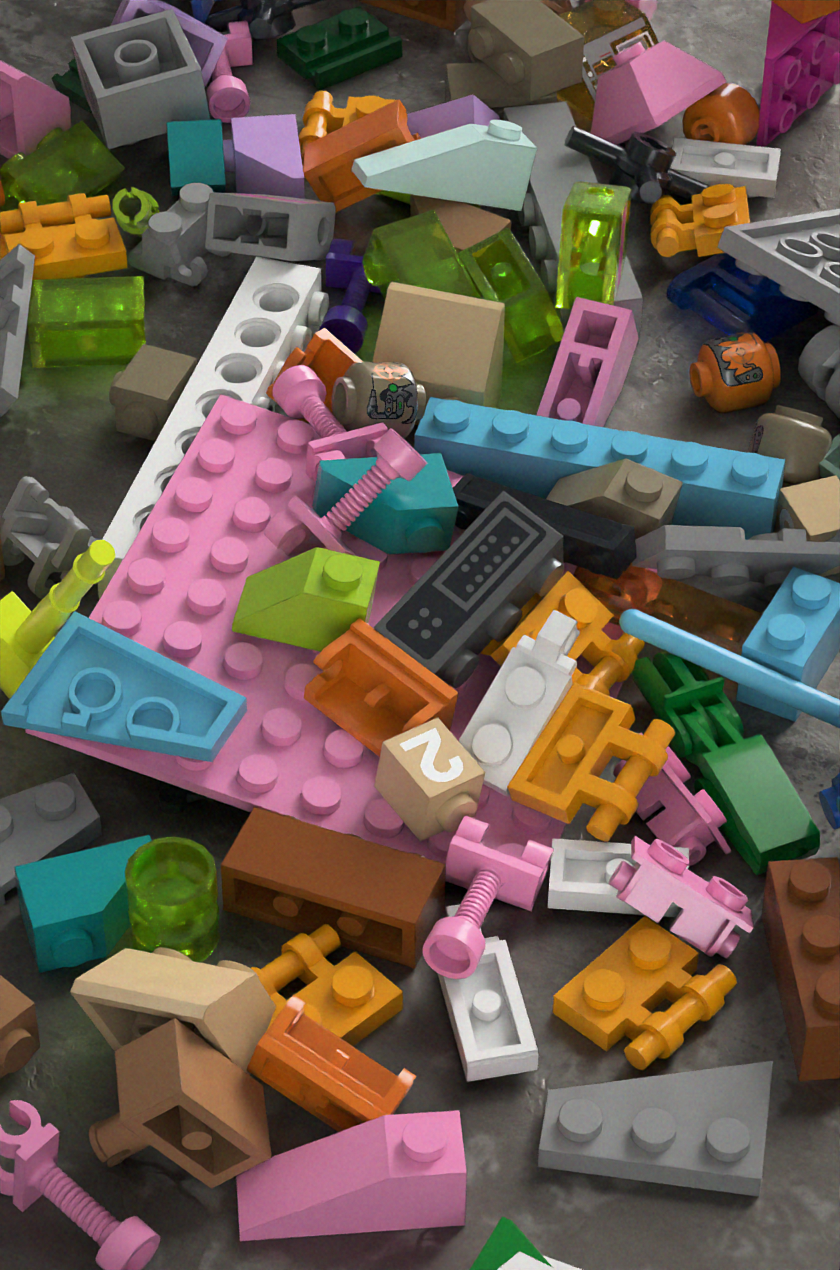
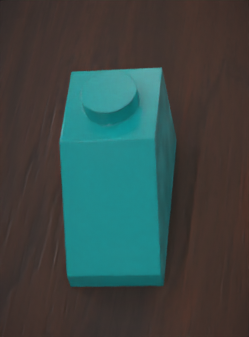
(196, 154)
(406, 514)
(76, 903)

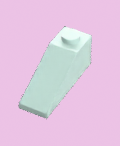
(460, 165)

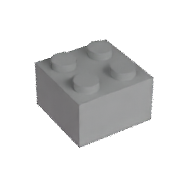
(140, 78)

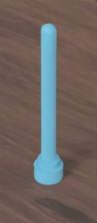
(731, 666)

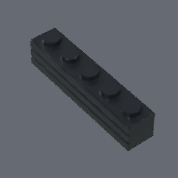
(587, 539)

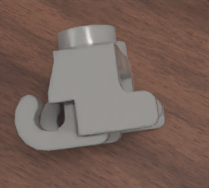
(177, 239)
(43, 532)

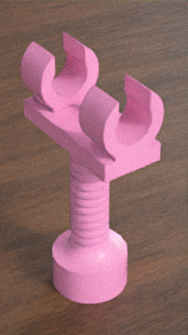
(227, 94)
(302, 396)
(295, 525)
(456, 941)
(122, 1244)

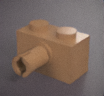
(186, 1106)

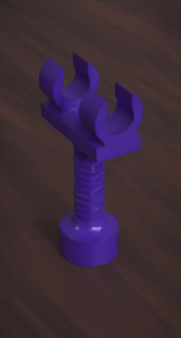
(347, 272)

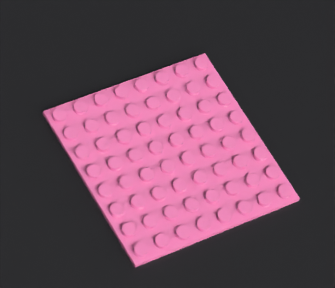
(181, 598)

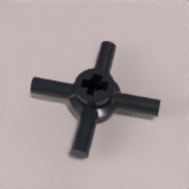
(264, 17)
(640, 165)

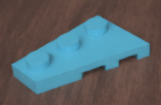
(123, 695)

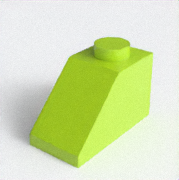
(307, 598)

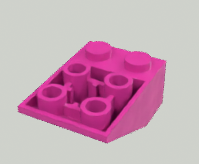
(798, 69)

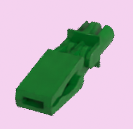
(739, 774)

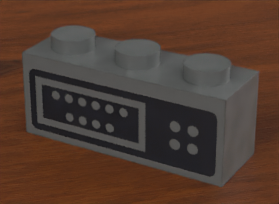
(476, 590)

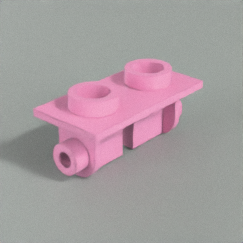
(687, 818)
(707, 908)

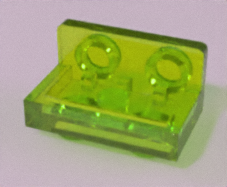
(61, 167)

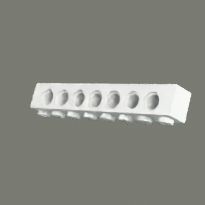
(259, 331)

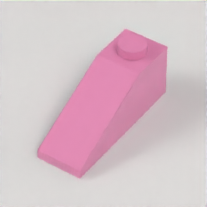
(590, 363)
(360, 1180)

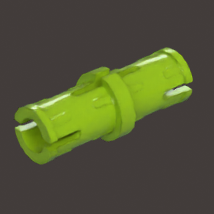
(127, 204)

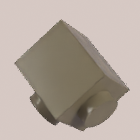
(149, 390)

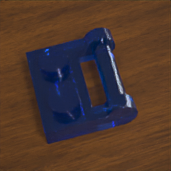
(753, 294)

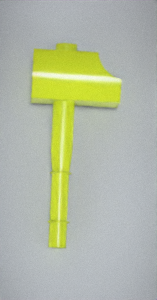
(28, 633)

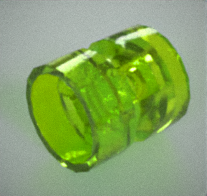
(173, 898)

